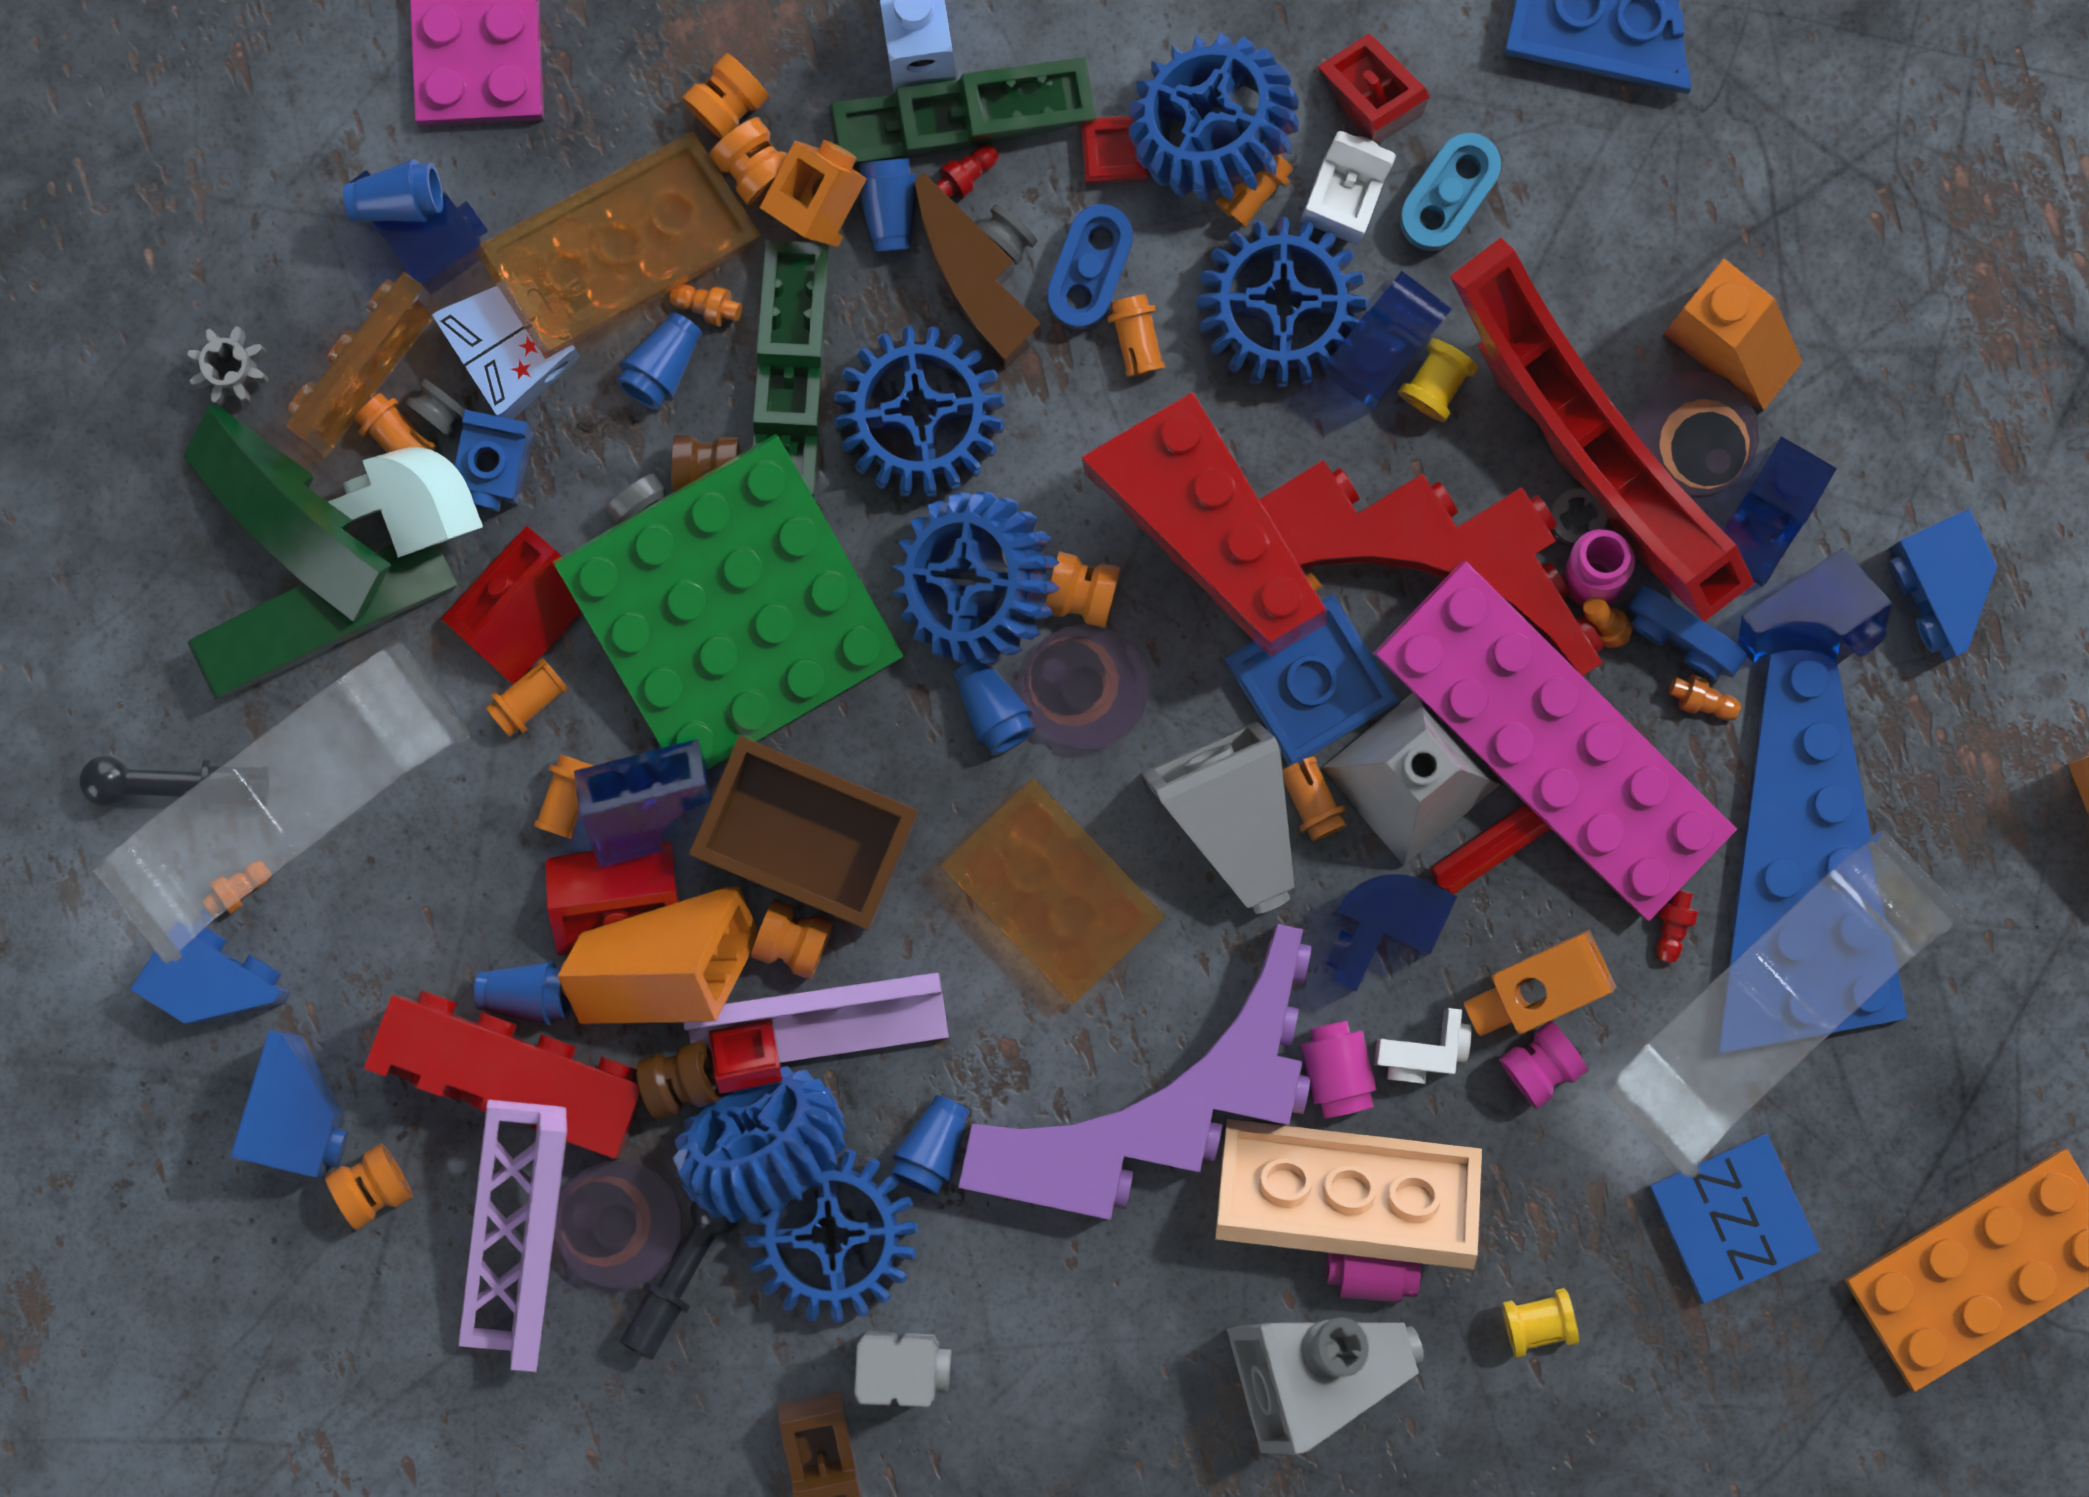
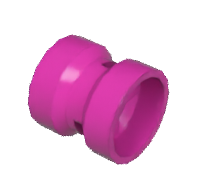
(1544, 1064)

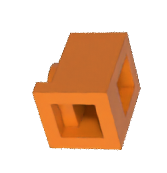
(815, 191)

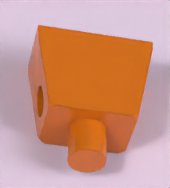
(1572, 978)

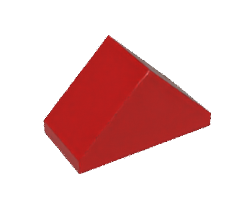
(1374, 89)

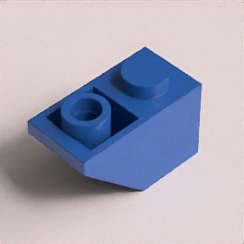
(1949, 579)
(209, 982)

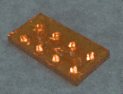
(618, 244)

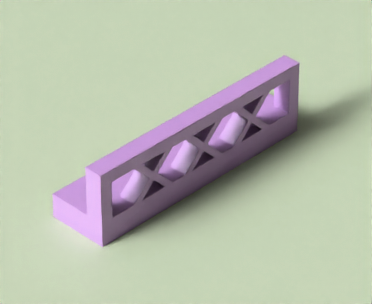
(842, 1017)
(538, 1235)

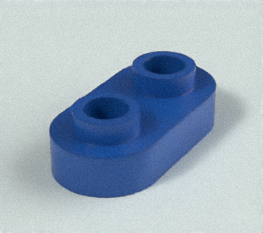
(1090, 268)
(1707, 649)

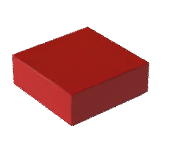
(1110, 152)
(745, 1056)

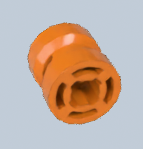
(725, 96)
(749, 159)
(1083, 589)
(792, 939)
(380, 1179)

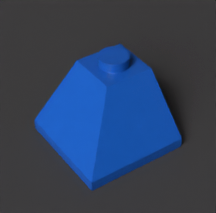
(291, 1112)

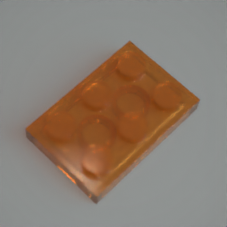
(361, 363)
(1053, 891)

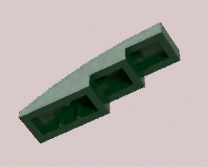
(965, 112)
(792, 350)
(281, 512)
(305, 625)

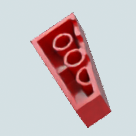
(1199, 507)
(485, 1063)

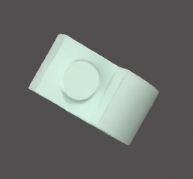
(418, 497)

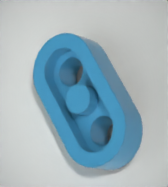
(1449, 193)

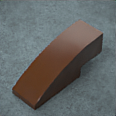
(974, 275)
(819, 1447)

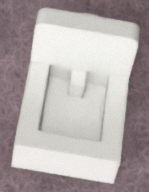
(1348, 186)
(1413, 1060)

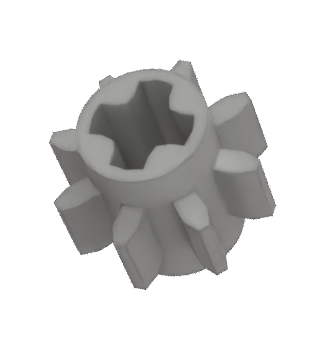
(222, 350)

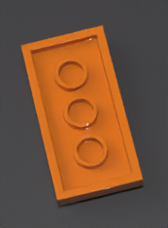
(1980, 1271)

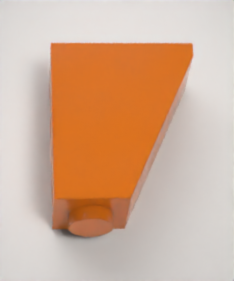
(1738, 334)
(662, 962)

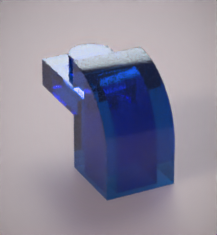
(1391, 908)

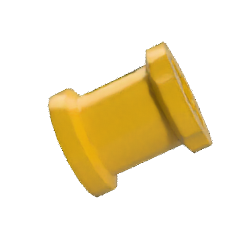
(1438, 380)
(1540, 1323)

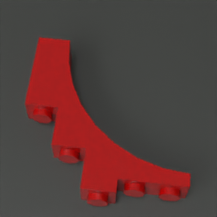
(1592, 438)
(1417, 532)

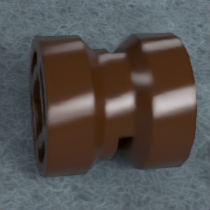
(695, 458)
(678, 1080)

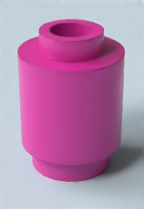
(1598, 567)
(1339, 1069)
(1372, 1277)

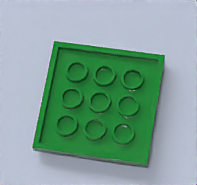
(729, 605)

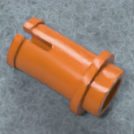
(1247, 201)
(1136, 335)
(389, 426)
(526, 698)
(1313, 800)
(560, 804)

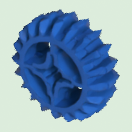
(1220, 139)
(1251, 302)
(948, 410)
(962, 624)
(760, 1146)
(835, 1291)

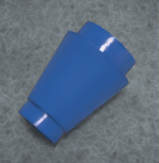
(396, 194)
(888, 203)
(658, 363)
(993, 708)
(523, 993)
(931, 1147)

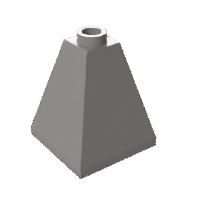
(1394, 801)
(1234, 811)
(1295, 1407)

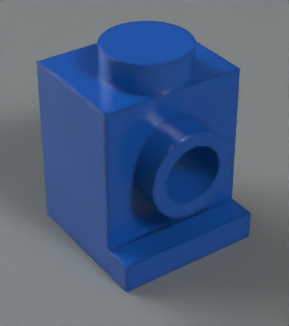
(512, 443)

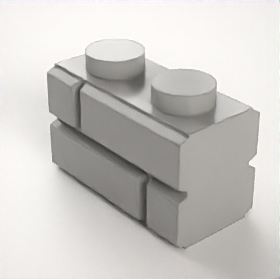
(901, 1368)

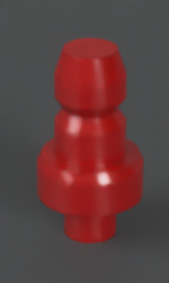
(960, 176)
(1676, 919)

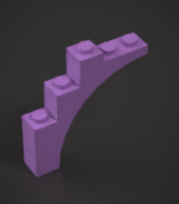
(1241, 1074)

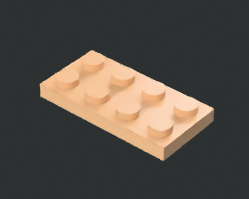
(1349, 1194)

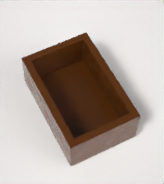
(804, 833)

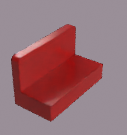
(515, 607)
(592, 896)

